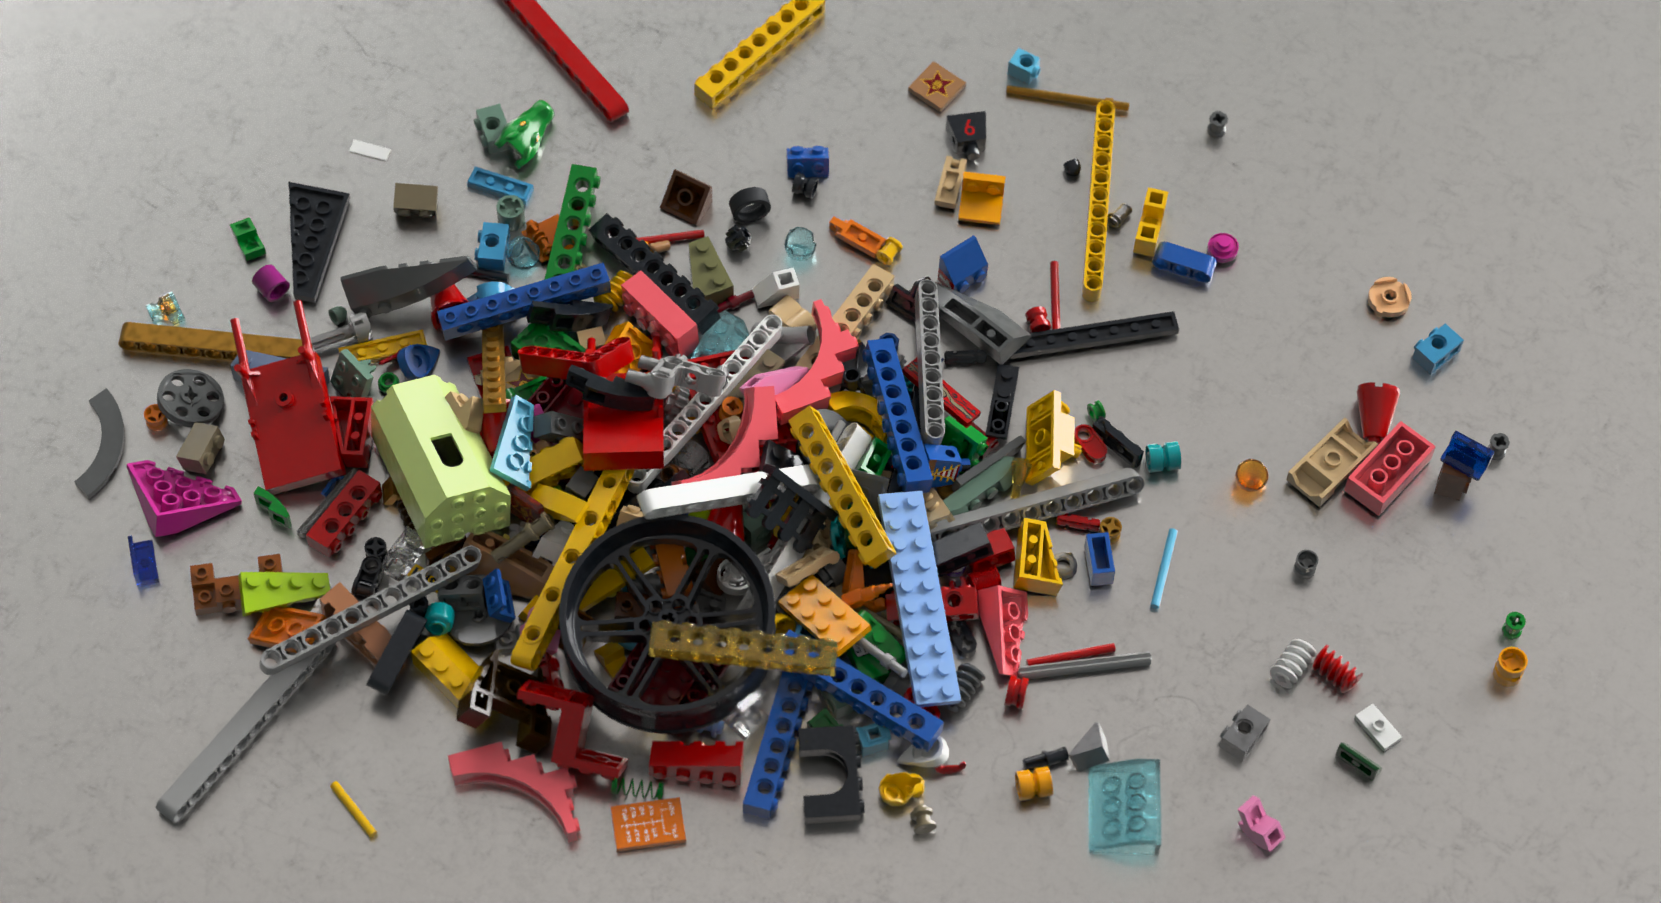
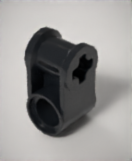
(366, 581)

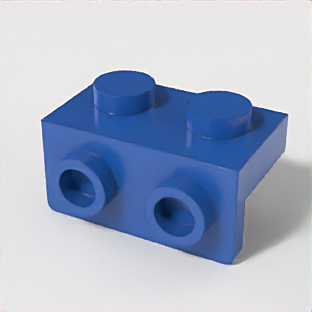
(808, 161)
(498, 597)

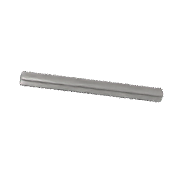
(1085, 665)

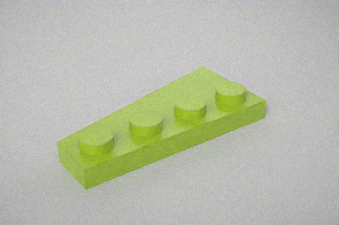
(274, 589)

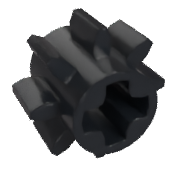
(738, 238)

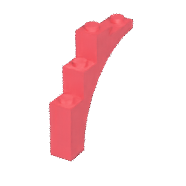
(826, 371)
(756, 428)
(494, 765)

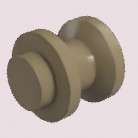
(922, 816)

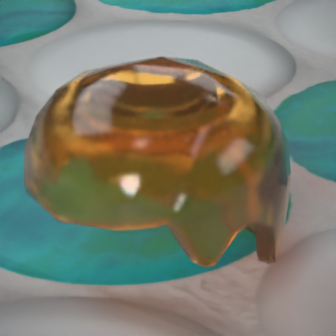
(1251, 475)

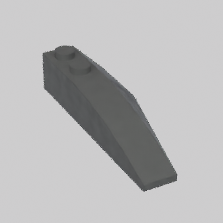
(386, 289)

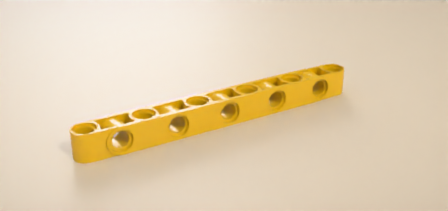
(545, 614)

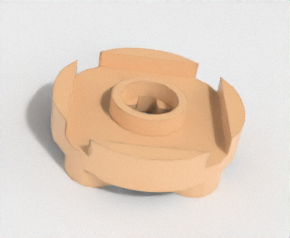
(1389, 308)

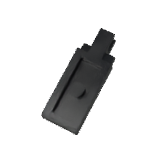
(1118, 442)

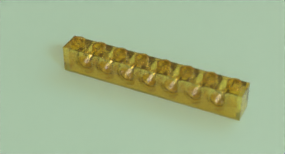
(752, 657)

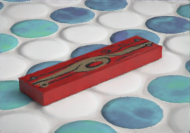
(954, 402)

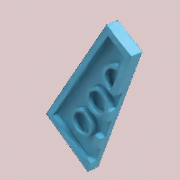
(514, 445)

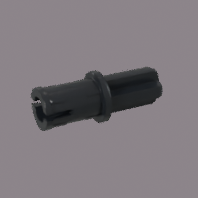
(1046, 758)

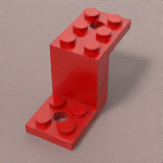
(572, 729)

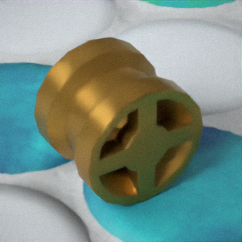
(1113, 525)

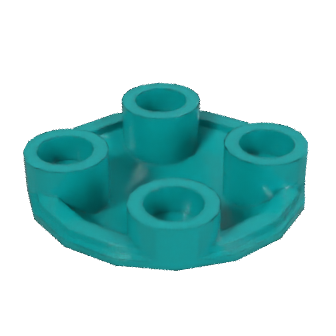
(837, 538)

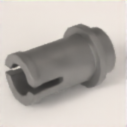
(1115, 218)

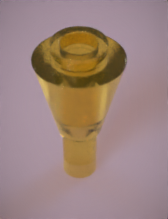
(1020, 472)

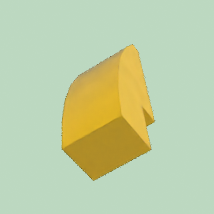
(559, 503)

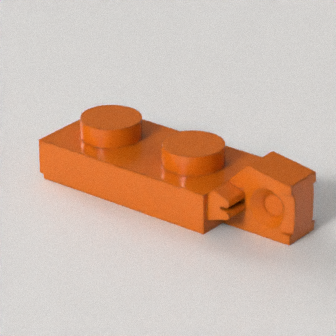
(857, 236)

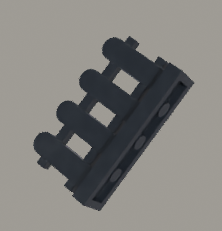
(785, 499)

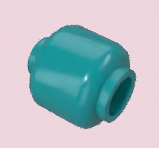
(439, 618)

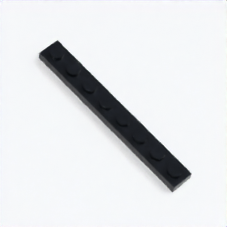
(1099, 334)

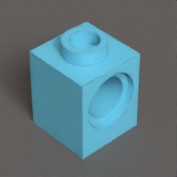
(1024, 66)

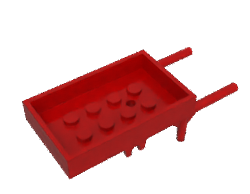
(297, 436)
(622, 437)

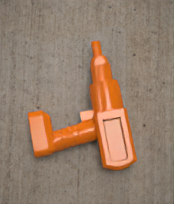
(865, 596)

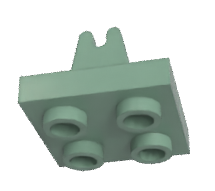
(352, 376)

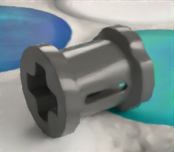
(1217, 124)
(1499, 444)

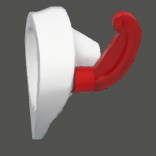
(934, 758)

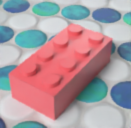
(659, 315)
(1389, 468)

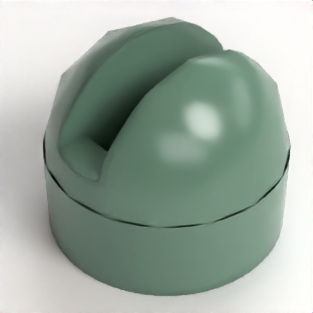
(337, 314)

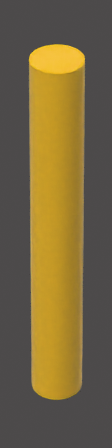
(353, 809)

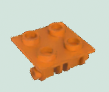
(543, 235)

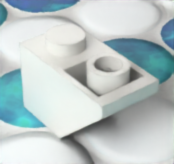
(776, 287)

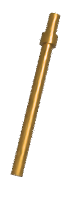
(1064, 97)

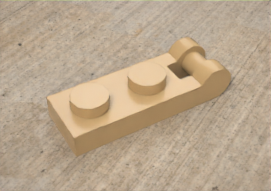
(950, 182)
(807, 566)

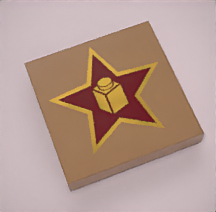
(937, 86)

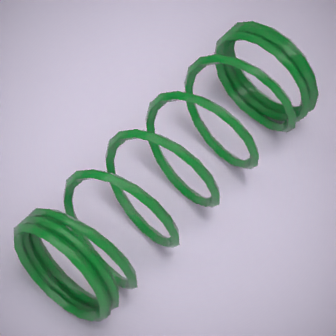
(659, 793)

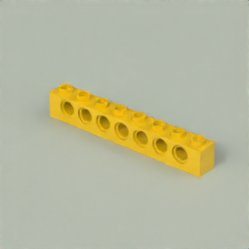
(735, 70)
(881, 548)

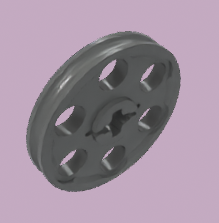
(197, 393)

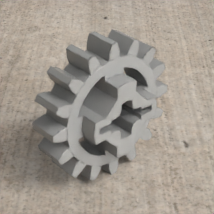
(674, 404)

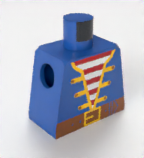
(945, 464)

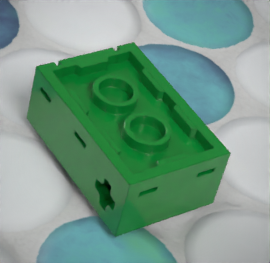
(541, 336)

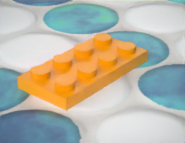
(824, 614)

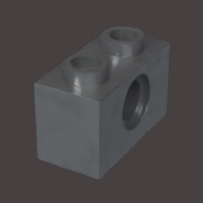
(1241, 744)

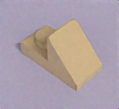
(467, 410)

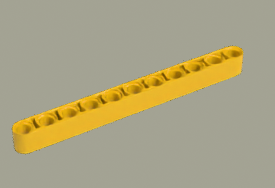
(1098, 208)

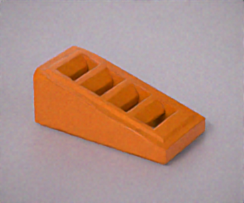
(853, 573)

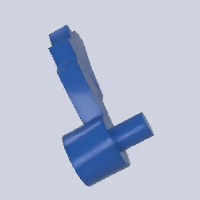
(330, 486)

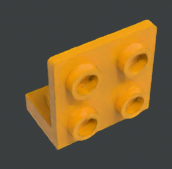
(981, 198)

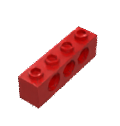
(359, 486)
(964, 611)

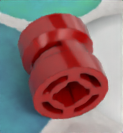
(1037, 318)

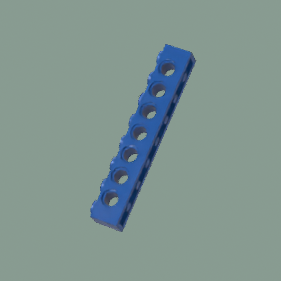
(516, 302)
(897, 416)
(873, 691)
(764, 804)

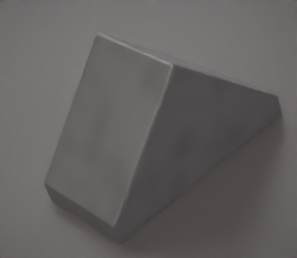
(1090, 749)

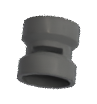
(1306, 559)

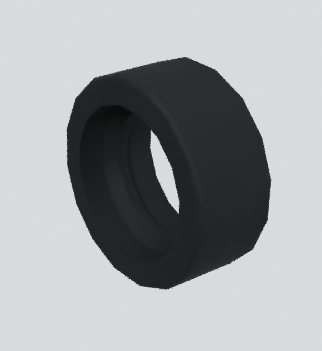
(753, 195)

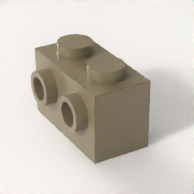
(415, 200)
(200, 448)

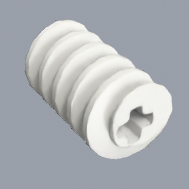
(1292, 663)

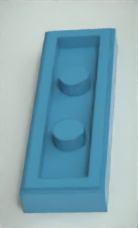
(499, 184)

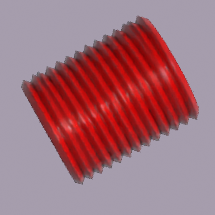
(984, 578)

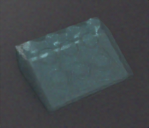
(1125, 807)

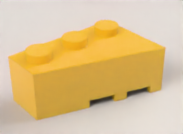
(1034, 560)

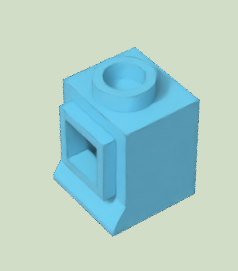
(871, 746)

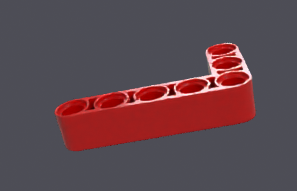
(556, 362)

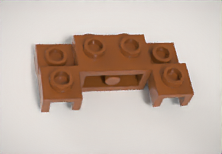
(223, 594)

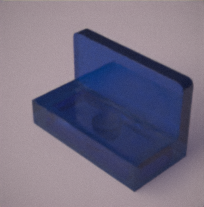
(1467, 456)
(143, 562)

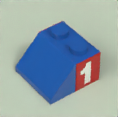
(963, 266)

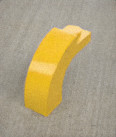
(859, 408)

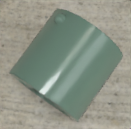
(511, 211)

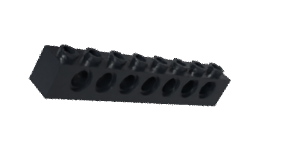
(604, 232)

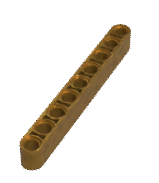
(200, 342)

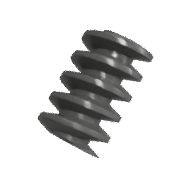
(968, 678)

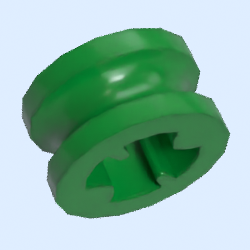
(1096, 410)

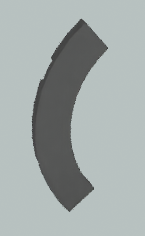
(110, 447)

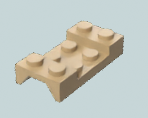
(1330, 463)

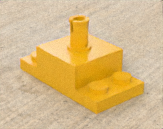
(1048, 437)

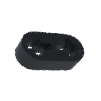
(957, 640)

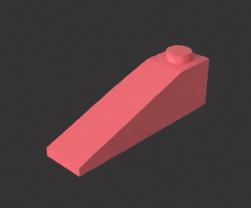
(1003, 617)

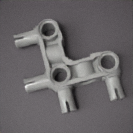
(675, 371)

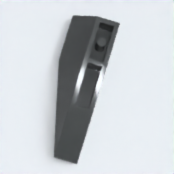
(981, 324)

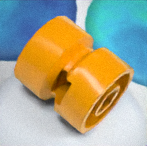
(1510, 666)
(1034, 783)

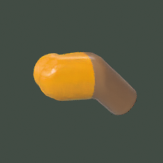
(660, 246)

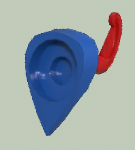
(415, 360)

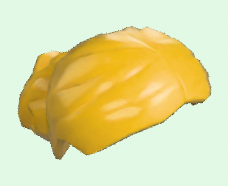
(900, 787)

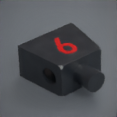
(967, 133)

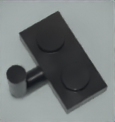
(904, 300)

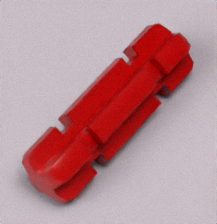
(1078, 522)

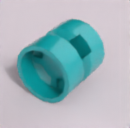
(1160, 457)

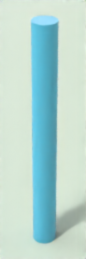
(1163, 570)

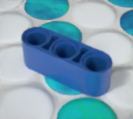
(1184, 262)

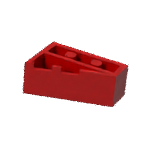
(353, 428)

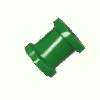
(1517, 628)

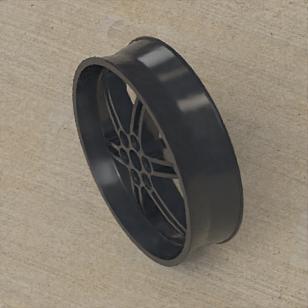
(606, 554)

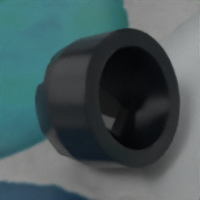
(1072, 167)

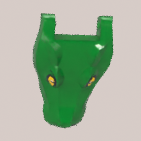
(526, 131)

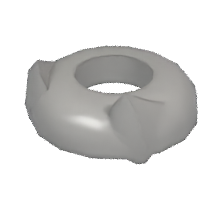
(1071, 569)

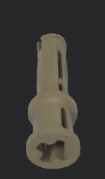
(531, 532)

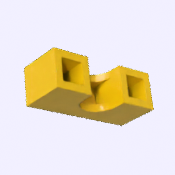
(1150, 222)

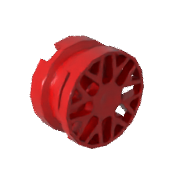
(1016, 691)

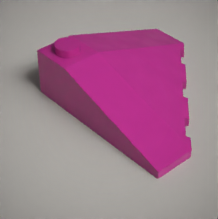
(176, 501)

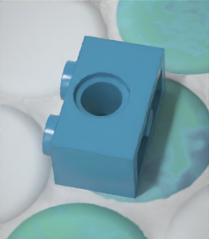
(492, 235)
(1432, 358)

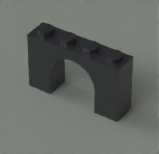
(840, 744)

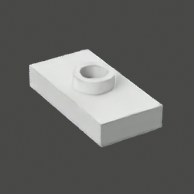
(1378, 727)

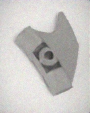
(792, 340)

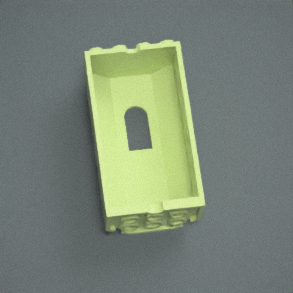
(438, 498)

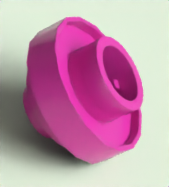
(1223, 247)

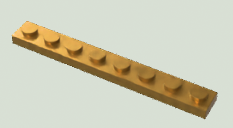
(493, 369)

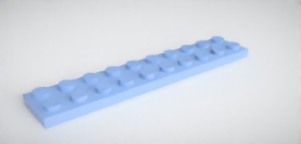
(919, 600)

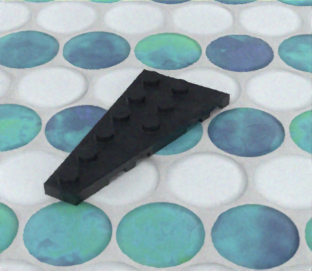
(314, 227)

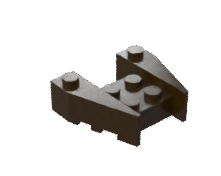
(496, 688)

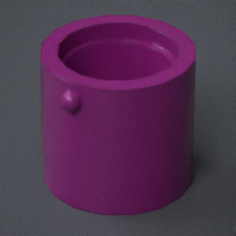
(270, 283)

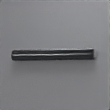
(491, 274)

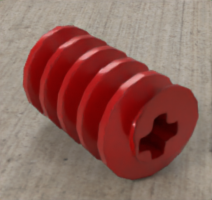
(1335, 670)

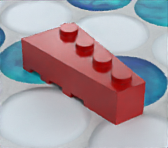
(697, 761)

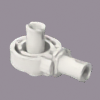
(732, 580)

